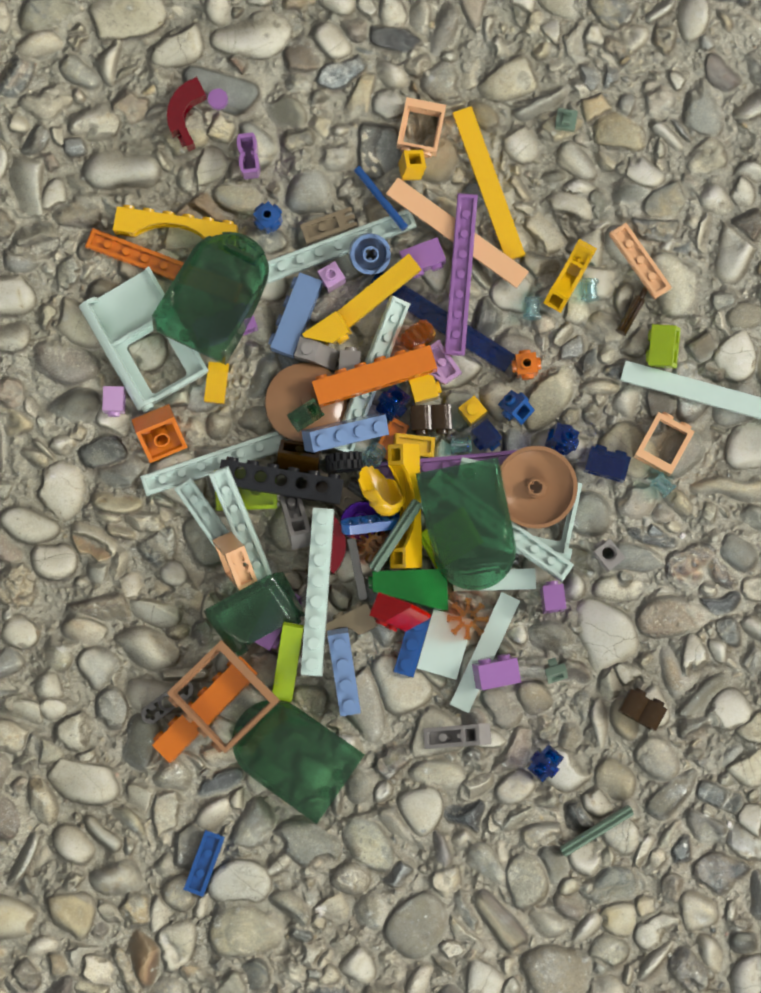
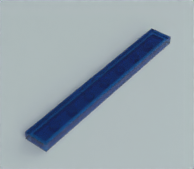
(475, 341)

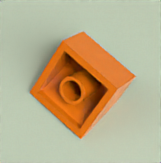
(159, 433)

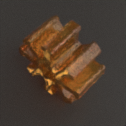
(472, 623)

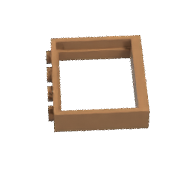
(191, 715)

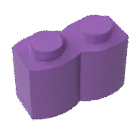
(248, 153)

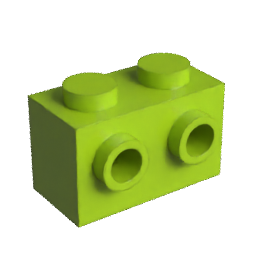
(663, 346)

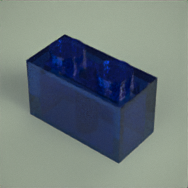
(607, 463)

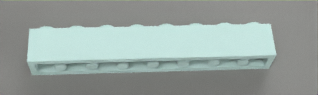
(317, 592)

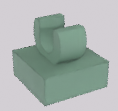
(566, 120)
(555, 672)

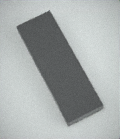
(357, 569)

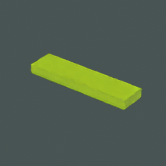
(287, 661)

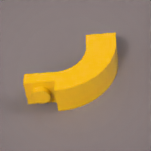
(570, 276)

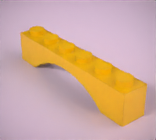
(134, 222)
(404, 464)

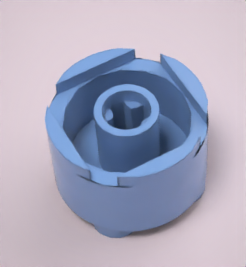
(381, 253)

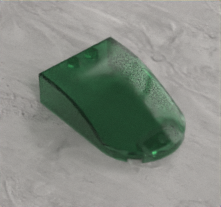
(214, 295)
(469, 523)
(295, 757)

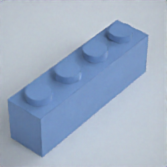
(296, 314)
(345, 432)
(344, 671)

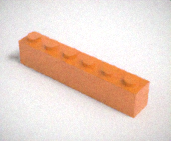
(374, 376)
(207, 706)

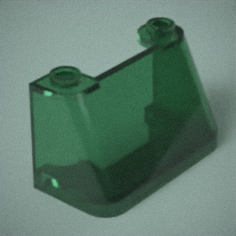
(255, 612)

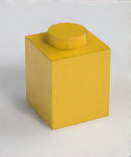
(412, 165)
(472, 411)

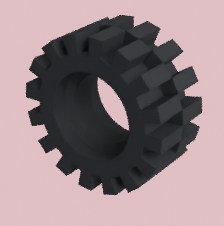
(344, 462)

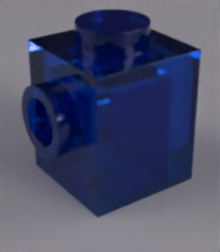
(486, 436)

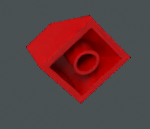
(396, 613)

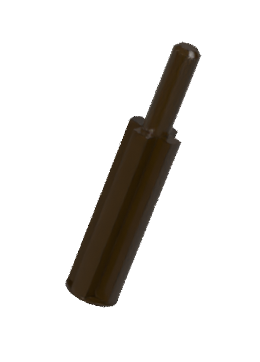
(631, 313)

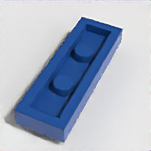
(411, 649)
(204, 863)

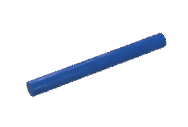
(381, 198)

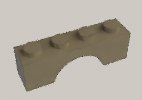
(355, 620)

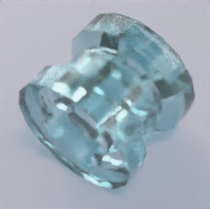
(376, 450)

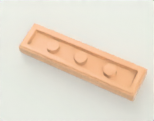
(640, 261)

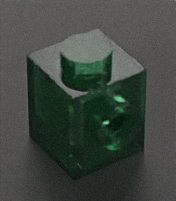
(301, 417)

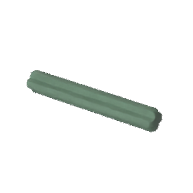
(395, 535)
(597, 830)

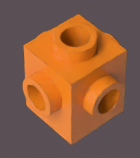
(522, 371)

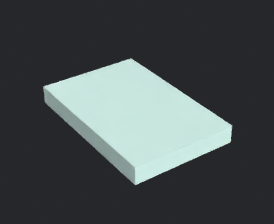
(441, 650)

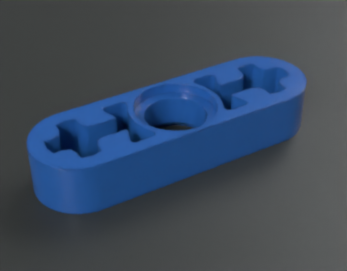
(368, 524)

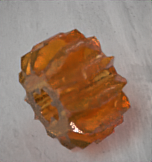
(419, 333)
(369, 550)

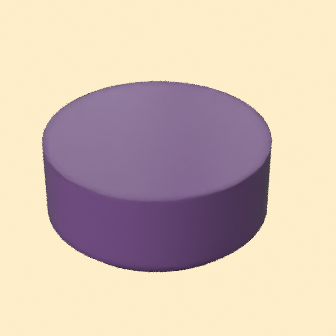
(218, 99)

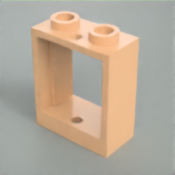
(425, 108)
(654, 461)
(232, 557)

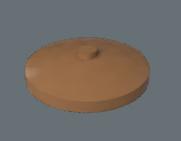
(291, 390)
(539, 486)

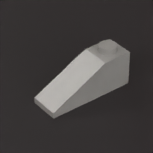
(295, 521)
(457, 736)

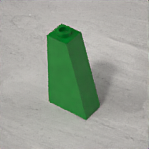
(417, 587)

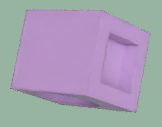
(331, 277)
(114, 400)

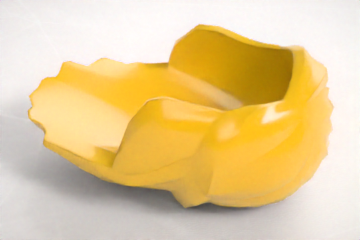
(381, 493)

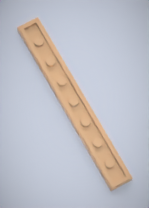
(445, 225)

